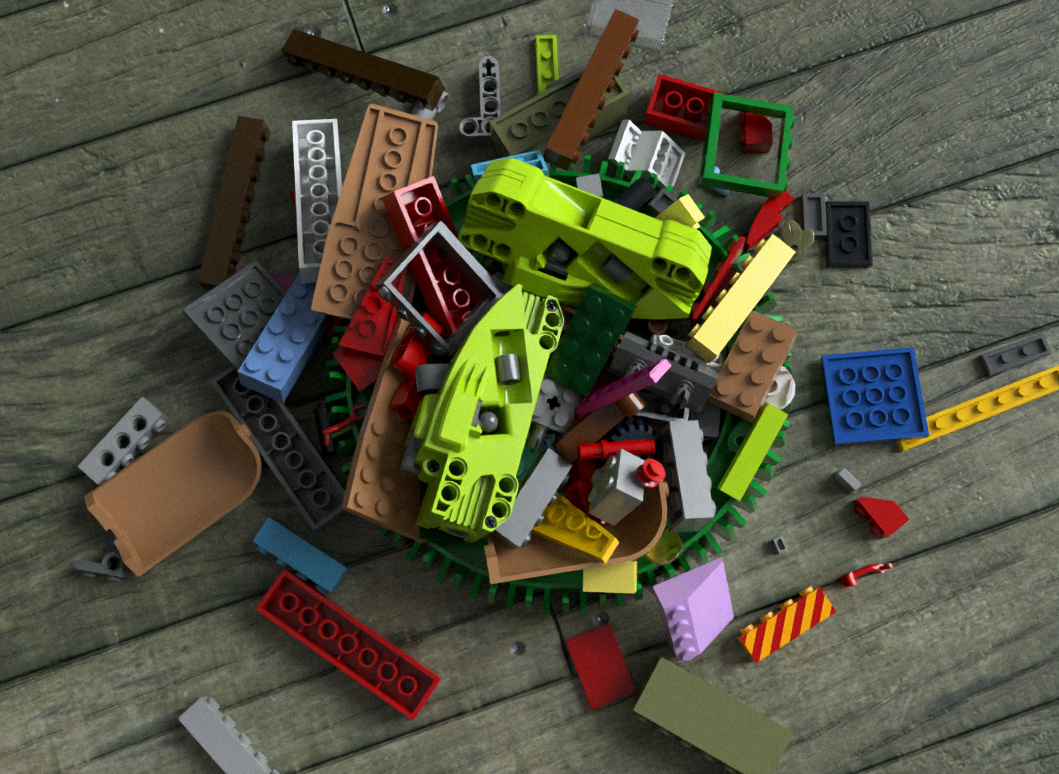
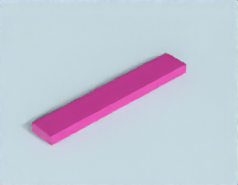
(623, 387)

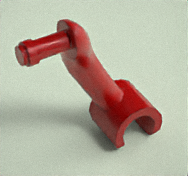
(340, 426)
(849, 579)

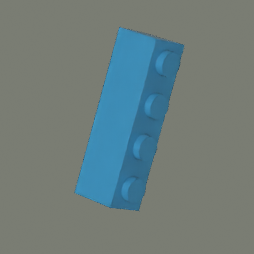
(300, 555)

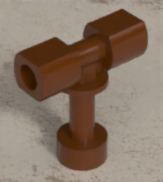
(653, 326)

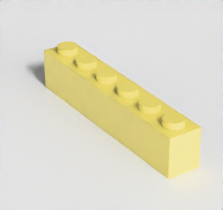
(740, 298)

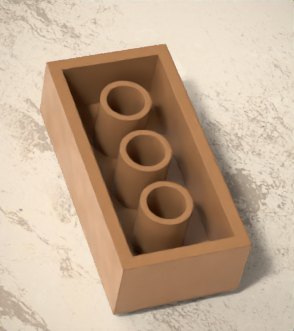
(752, 366)

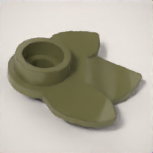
(794, 237)

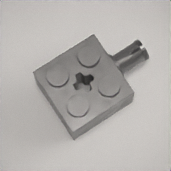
(555, 418)

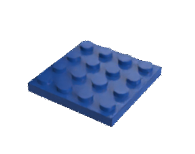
(874, 396)

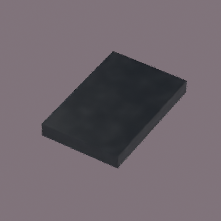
(848, 234)

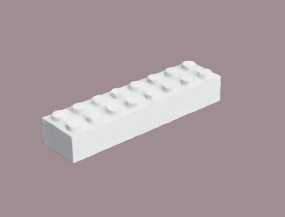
(316, 189)

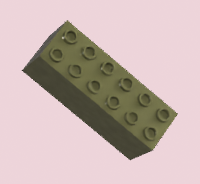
(534, 121)
(709, 720)

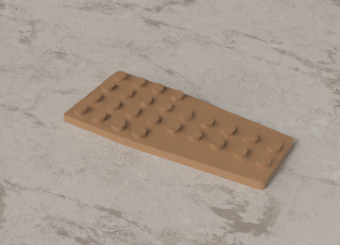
(389, 155)
(375, 482)

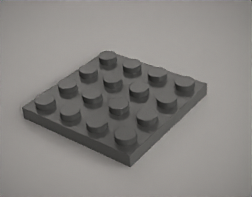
(236, 312)

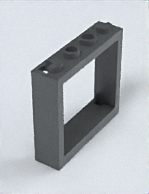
(466, 264)

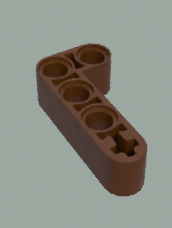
(595, 424)

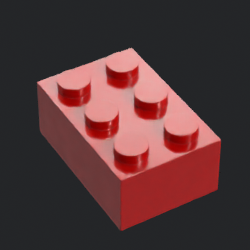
(679, 107)

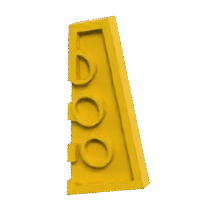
(575, 530)

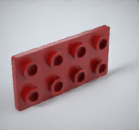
(723, 275)

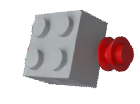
(620, 486)

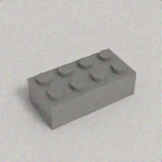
(686, 475)

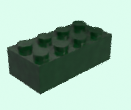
(590, 339)

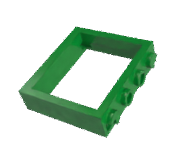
(739, 184)

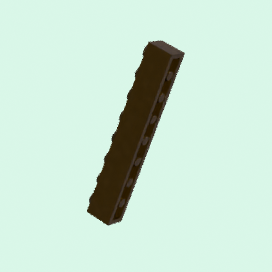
(364, 70)
(234, 202)

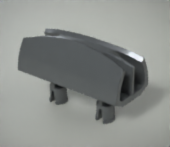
(682, 383)

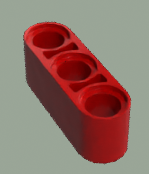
(413, 350)

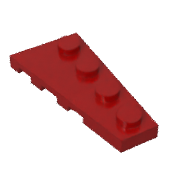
(374, 318)

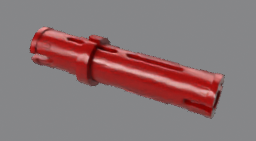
(606, 449)

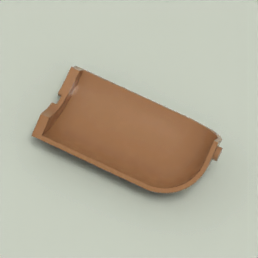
(177, 489)
(540, 557)

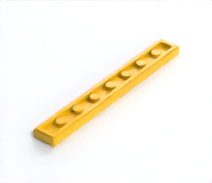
(987, 406)

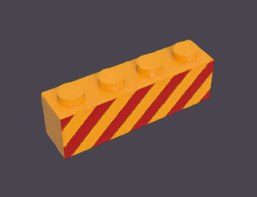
(786, 624)

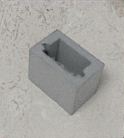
(779, 545)

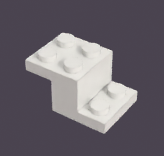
(647, 153)

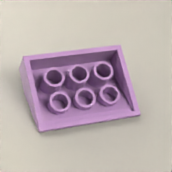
(694, 608)

